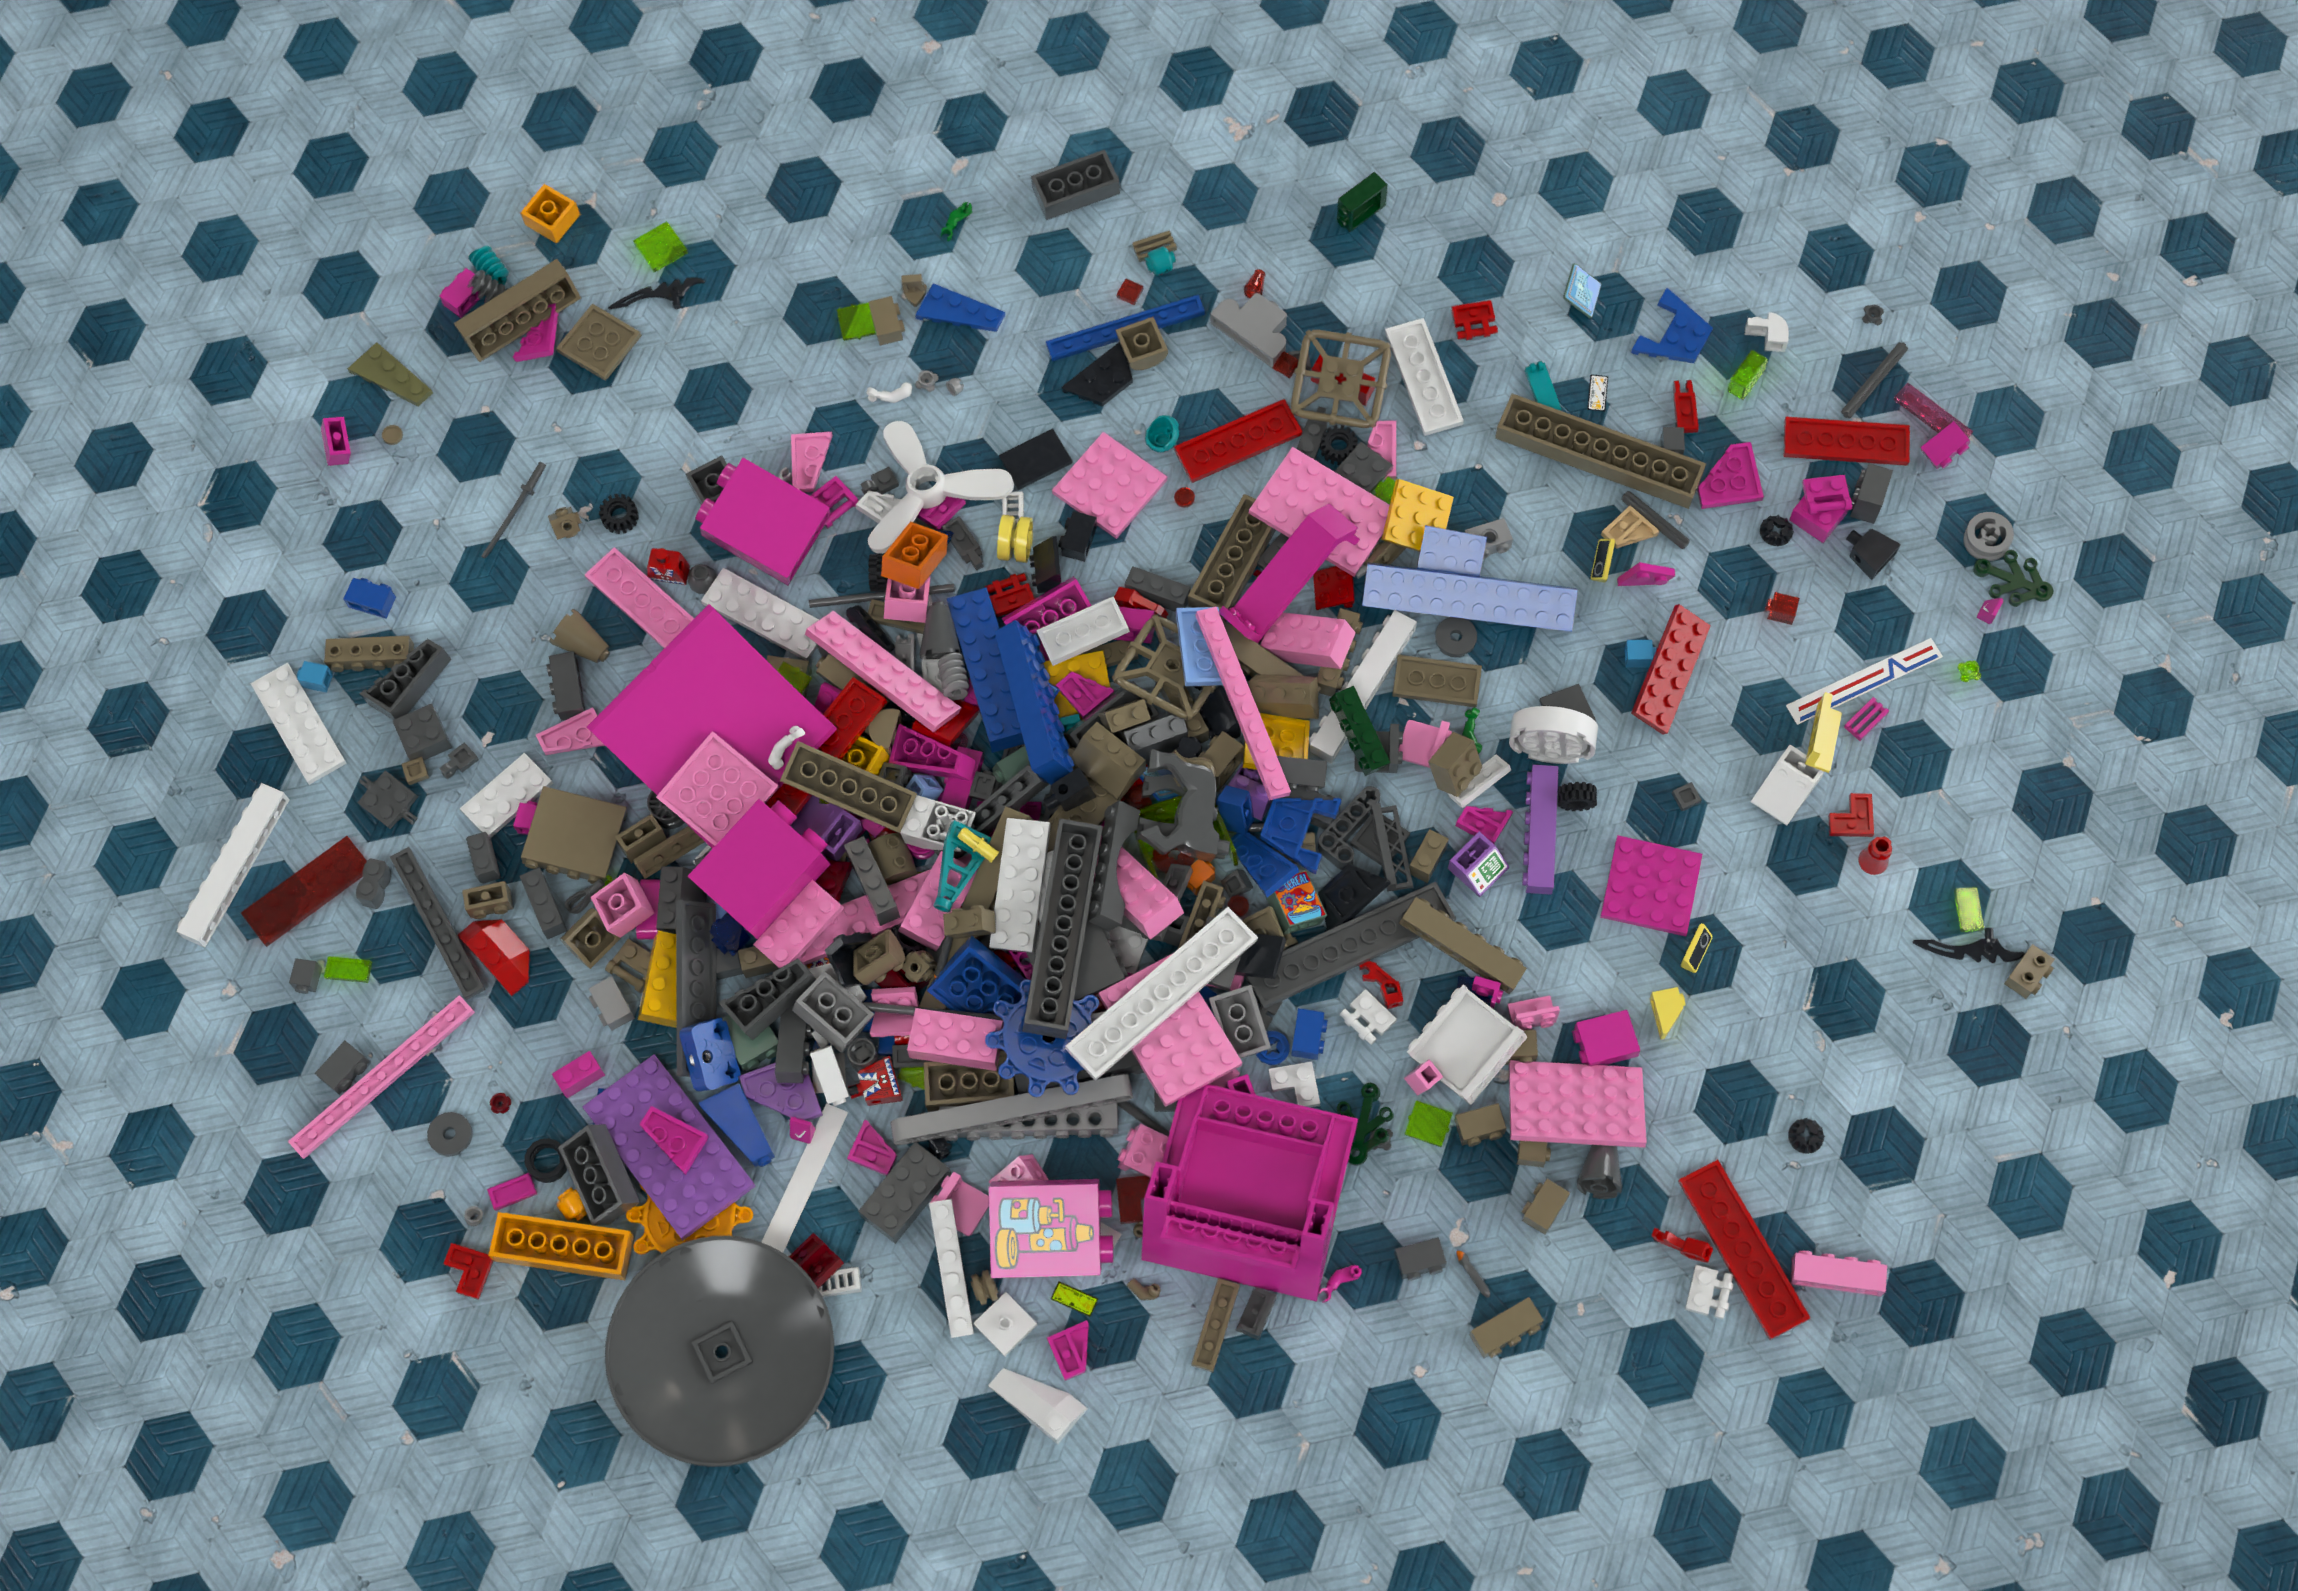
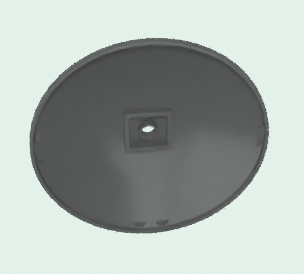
(666, 1345)

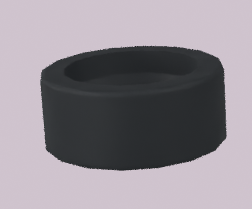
(532, 1151)

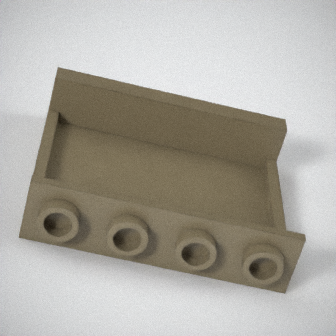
(573, 835)

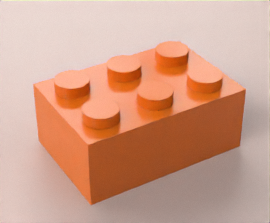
(914, 555)

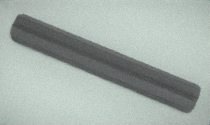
(1656, 520)

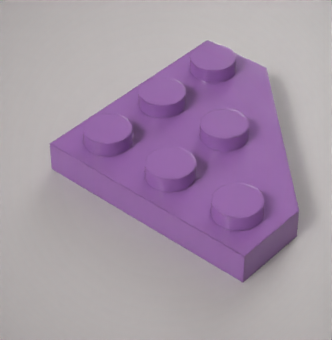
(785, 1098)

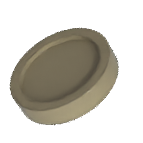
(392, 434)

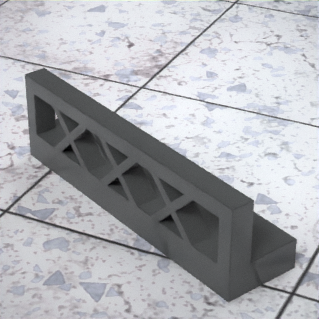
(1383, 846)

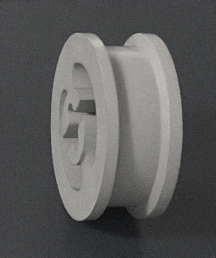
(1994, 526)

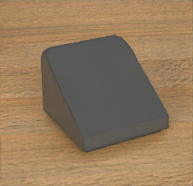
(1237, 883)

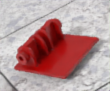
(1333, 588)

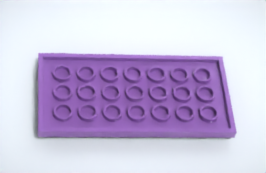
(683, 1199)

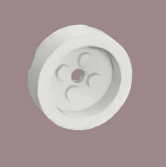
(1553, 734)

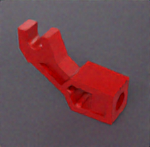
(1132, 599)
(1378, 975)
(1690, 1247)

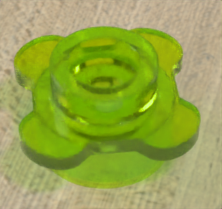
(1973, 667)

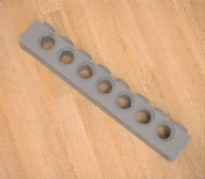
(1039, 1130)

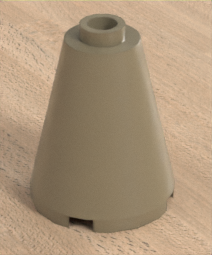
(578, 636)

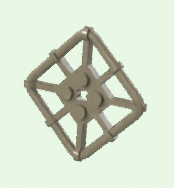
(1333, 367)
(1158, 670)

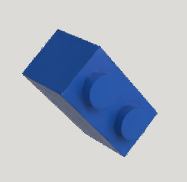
(369, 597)
(1235, 809)
(1307, 1034)

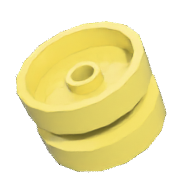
(1015, 538)

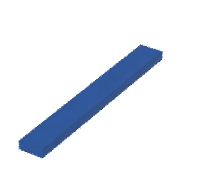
(1106, 333)

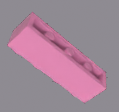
(1838, 1274)

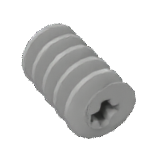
(953, 676)

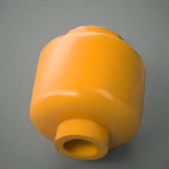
(571, 1205)

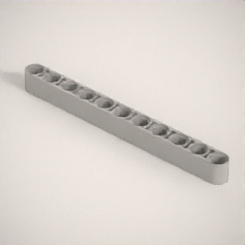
(1009, 1110)

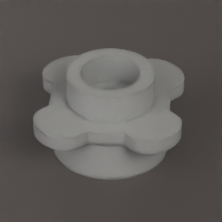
(926, 375)

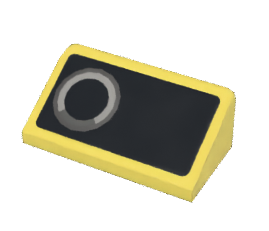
(1602, 560)
(1697, 949)

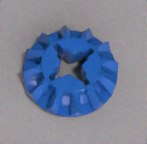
(1282, 1047)

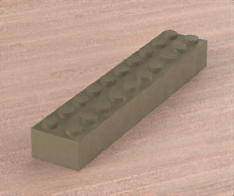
(1600, 451)

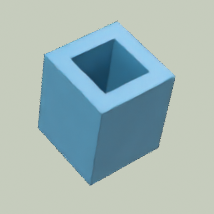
(1639, 653)
(314, 676)

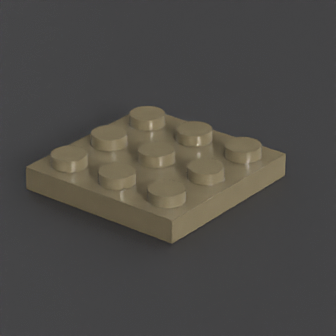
(598, 342)

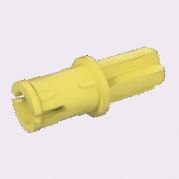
(978, 844)

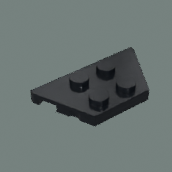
(1102, 378)
(1349, 894)

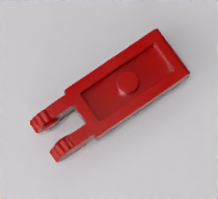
(1685, 407)

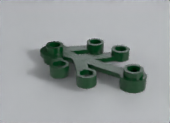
(2016, 580)
(1365, 1127)

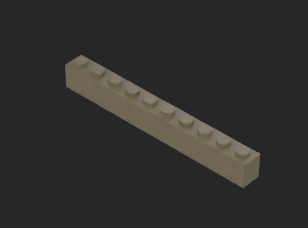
(981, 892)

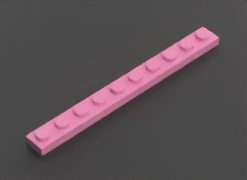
(1243, 703)
(381, 1077)

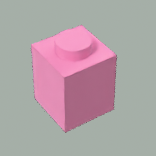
(1423, 1077)

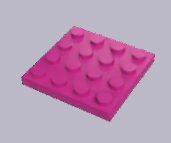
(1651, 885)

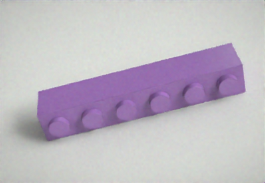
(1541, 829)

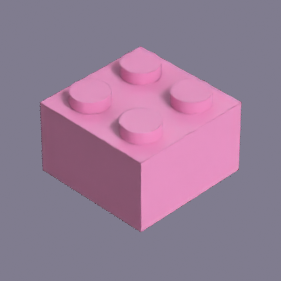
(906, 602)
(622, 905)

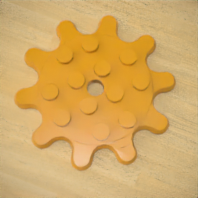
(661, 1236)

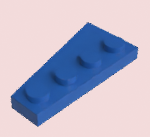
(951, 307)
(1263, 863)

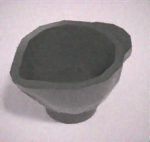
(701, 578)

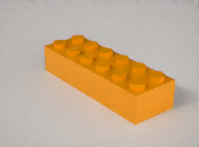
(561, 1246)

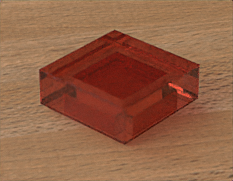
(1130, 291)
(1286, 364)

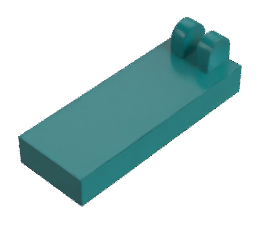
(1542, 385)

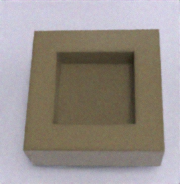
(415, 770)

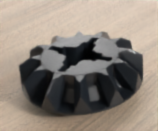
(1773, 538)
(1799, 1143)

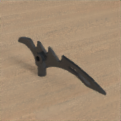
(673, 293)
(1987, 947)

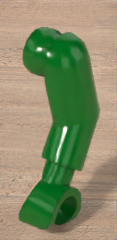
(954, 217)
(1470, 726)

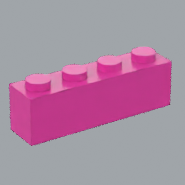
(957, 790)

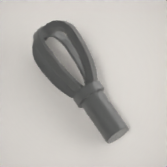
(588, 892)

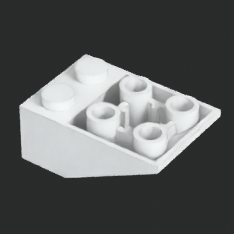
(1787, 786)
(930, 821)

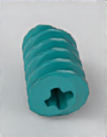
(486, 260)

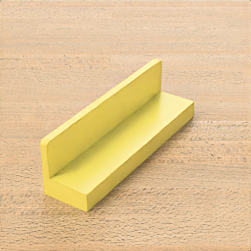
(1823, 735)

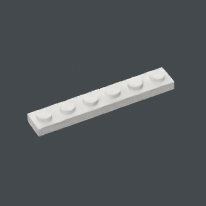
(951, 1268)

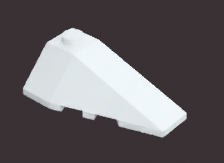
(1041, 1404)

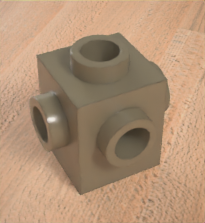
(565, 522)
(925, 963)

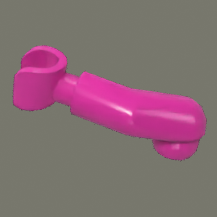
(1341, 1276)

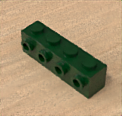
(1359, 731)

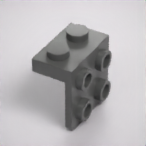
(1390, 743)

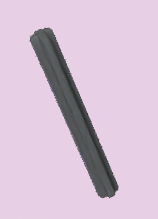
(1874, 380)

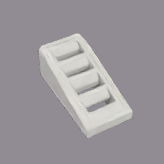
(1014, 496)
(855, 1288)

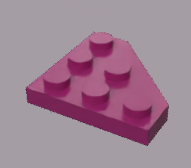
(1732, 479)

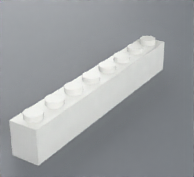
(1366, 680)
(232, 865)

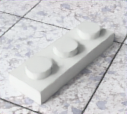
(1491, 772)

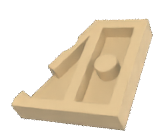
(1629, 528)

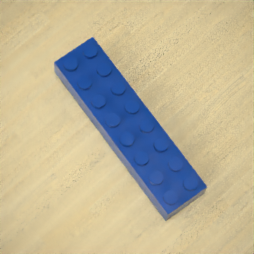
(975, 630)
(1034, 702)

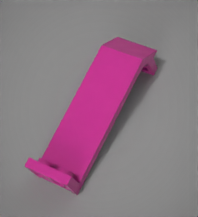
(1289, 571)

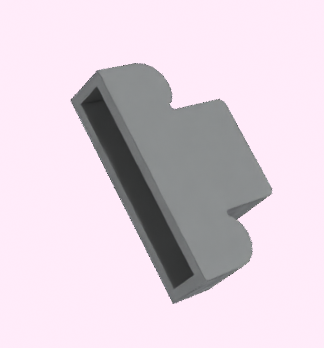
(1253, 326)

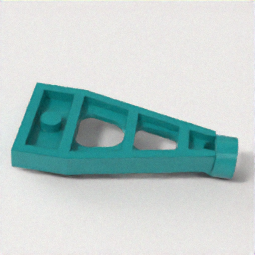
(950, 843)

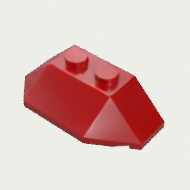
(499, 952)

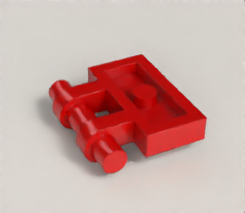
(1474, 314)
(1012, 599)

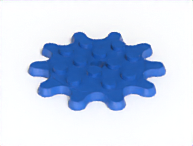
(1033, 1056)

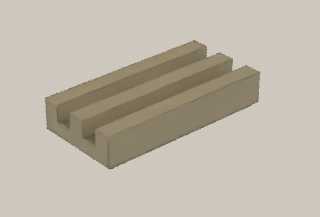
(1153, 243)

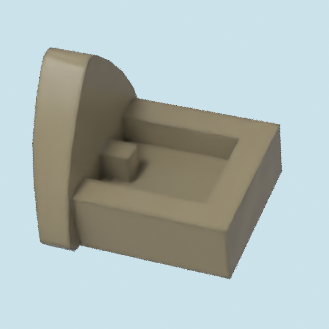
(913, 288)

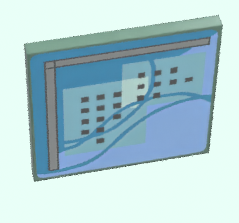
(1582, 290)

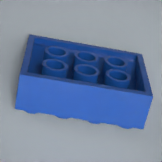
(976, 980)

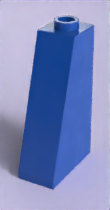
(736, 1119)

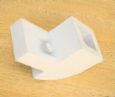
(1773, 328)

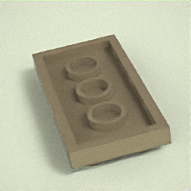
(1437, 681)

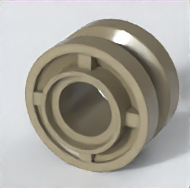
(984, 1287)

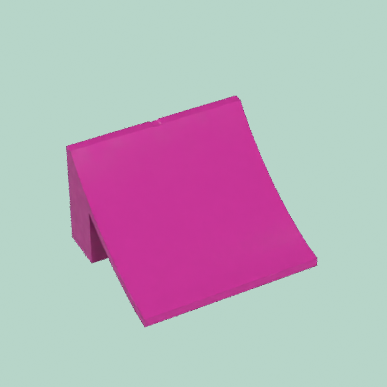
(704, 685)
(1248, 1190)

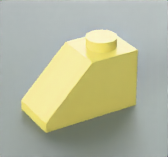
(1666, 1008)

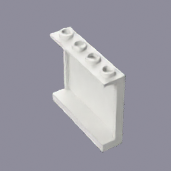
(1467, 1043)

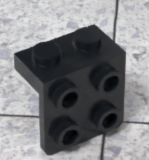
(842, 956)

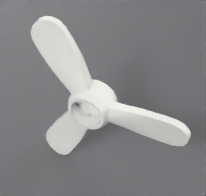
(908, 452)

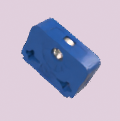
(709, 1054)

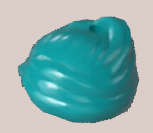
(1162, 434)

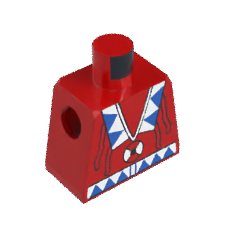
(667, 566)
(877, 1084)

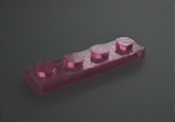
(1927, 410)

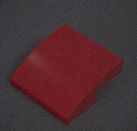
(816, 1259)

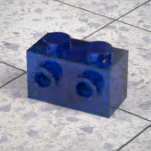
(728, 935)

